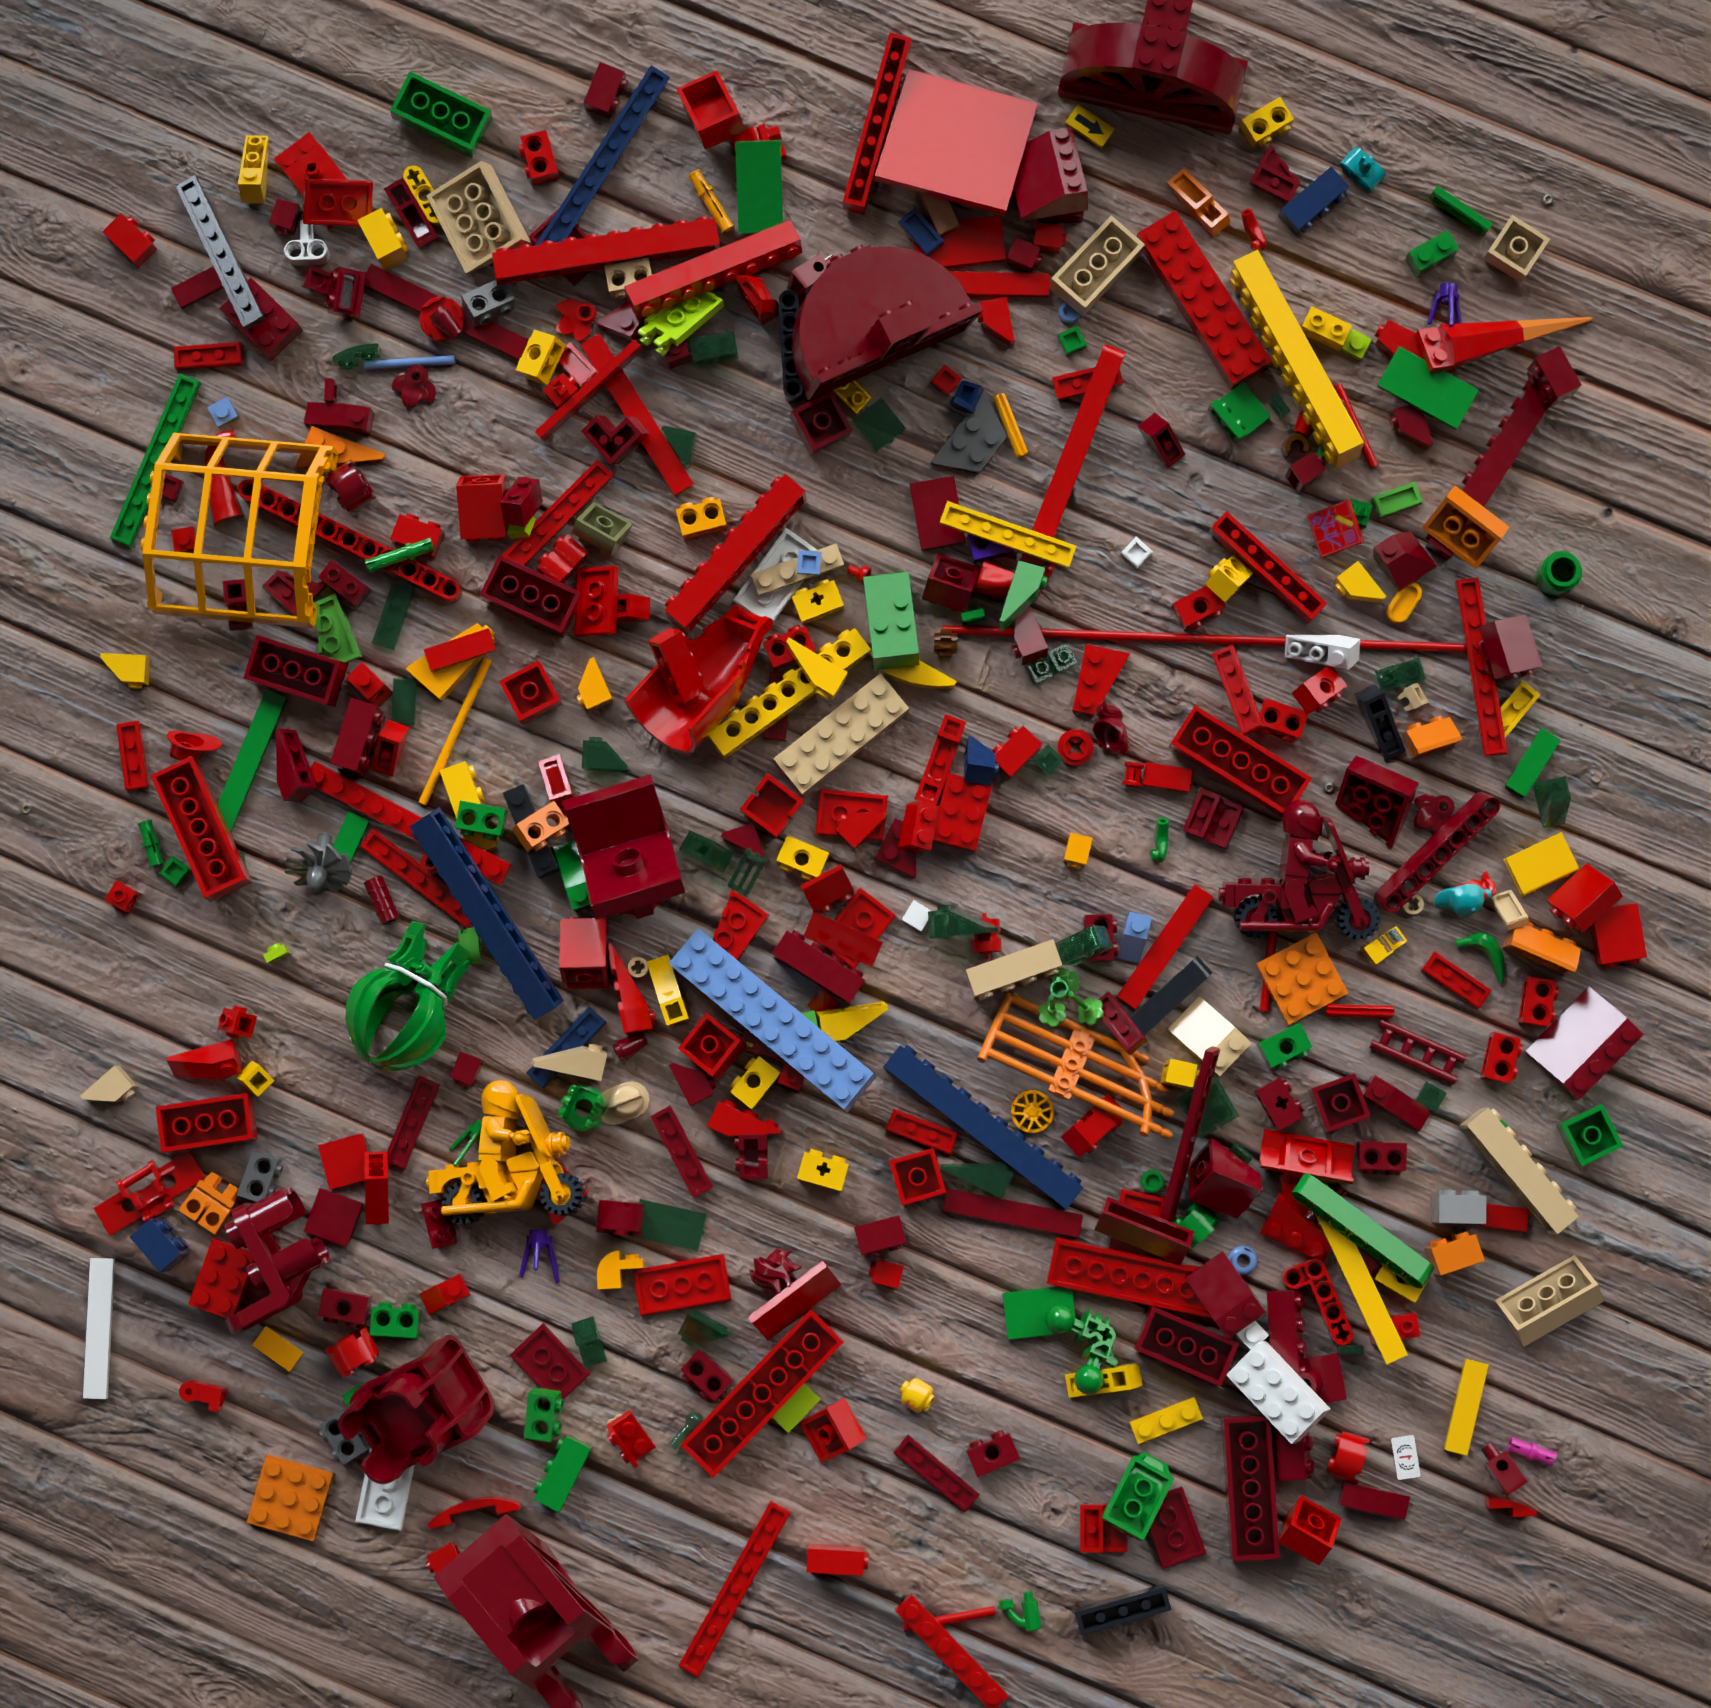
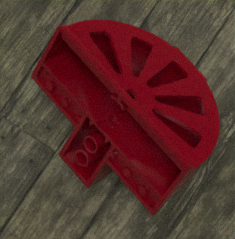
(1157, 50)
(873, 313)

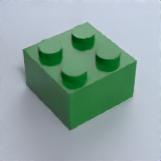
(1589, 1135)

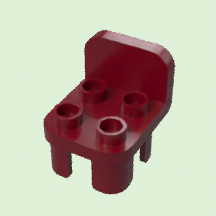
(274, 1269)
(418, 1410)

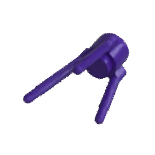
(1449, 296)
(538, 1240)

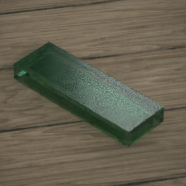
(393, 614)

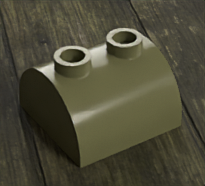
(601, 529)

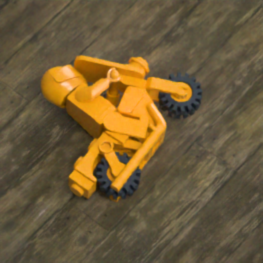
(508, 1179)

